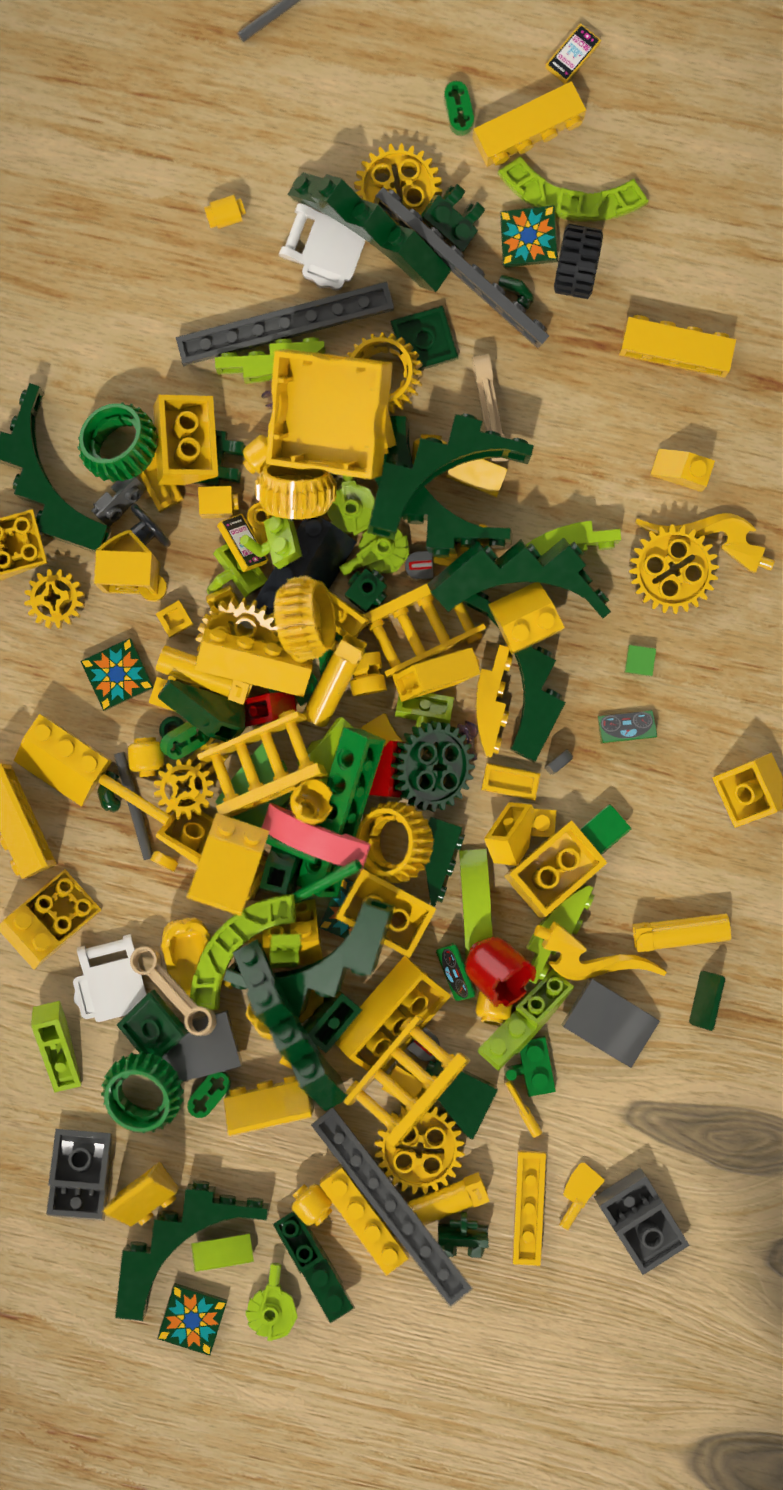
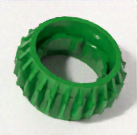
(103, 423)
(128, 1114)

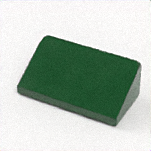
(707, 1000)

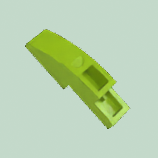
(258, 366)
(581, 534)
(566, 915)
(527, 1020)

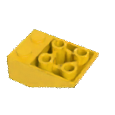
(20, 544)
(49, 919)

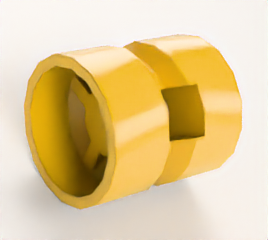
(367, 676)

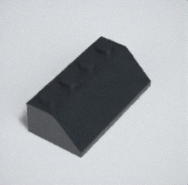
(322, 551)

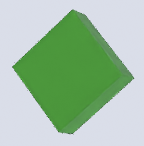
(640, 660)

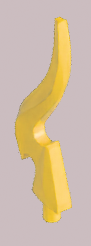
(736, 545)
(570, 949)

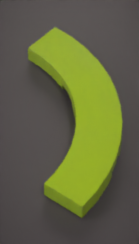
(570, 203)
(230, 938)

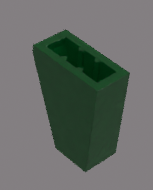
(465, 1098)

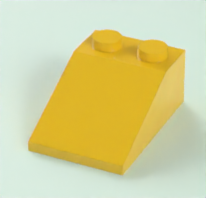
(228, 864)
(555, 869)
(142, 1196)

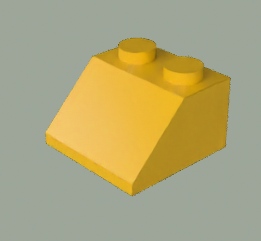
(526, 617)
(751, 790)

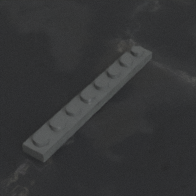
(471, 275)
(285, 323)
(392, 1207)

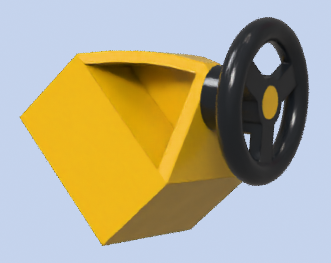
(126, 562)

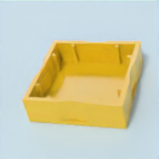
(329, 413)

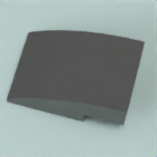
(610, 1022)
(207, 1054)
(79, 1174)
(641, 1221)

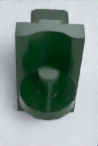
(463, 1234)

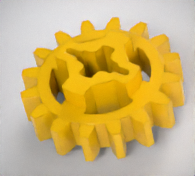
(66, 597)
(173, 783)

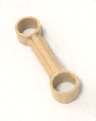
(484, 380)
(173, 991)

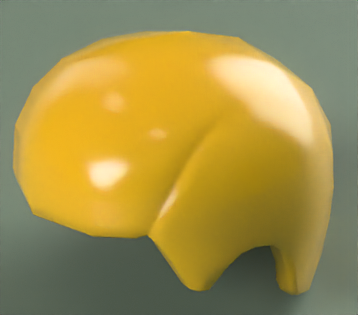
(311, 801)

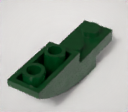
(314, 1266)

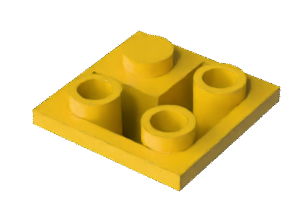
(306, 926)

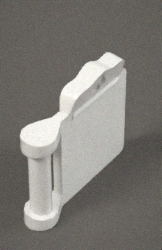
(329, 251)
(108, 988)

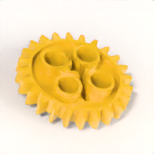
(422, 184)
(660, 548)
(263, 627)
(416, 1173)

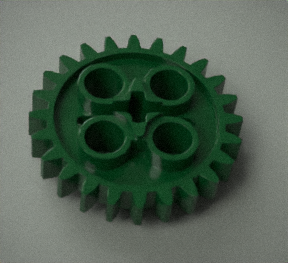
(412, 766)

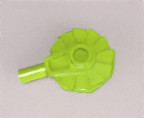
(352, 507)
(379, 554)
(272, 1311)

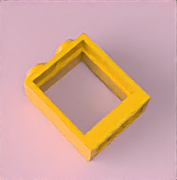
(437, 674)

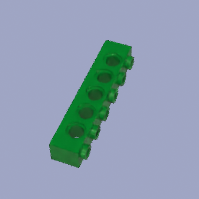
(350, 786)

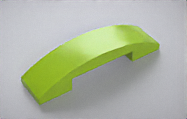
(475, 896)

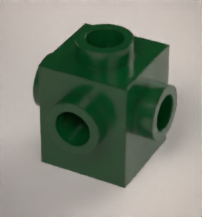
(362, 599)

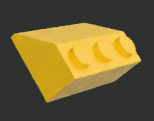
(185, 439)
(61, 759)
(409, 916)
(266, 1105)

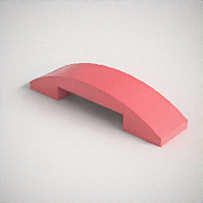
(313, 838)

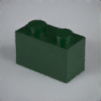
(331, 1020)

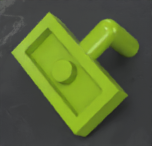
(281, 542)
(246, 582)
(426, 708)

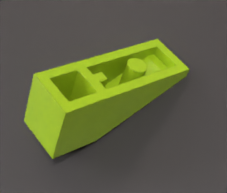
(55, 1046)

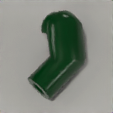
(517, 286)
(107, 797)

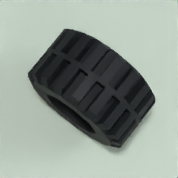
(578, 261)

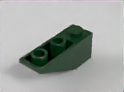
(205, 710)
(445, 840)
(281, 871)

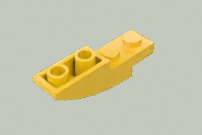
(489, 712)

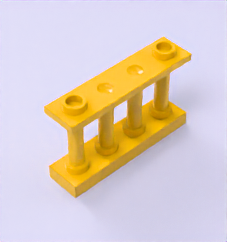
(399, 610)
(283, 781)
(433, 1085)

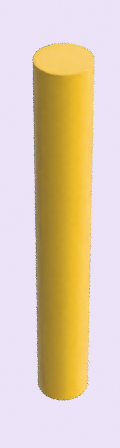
(135, 799)

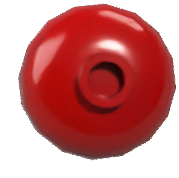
(499, 971)

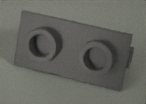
(110, 508)

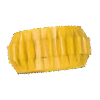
(411, 365)
(295, 492)
(305, 618)
(419, 841)

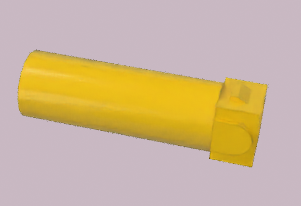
(182, 666)
(334, 680)
(681, 932)
(450, 1199)

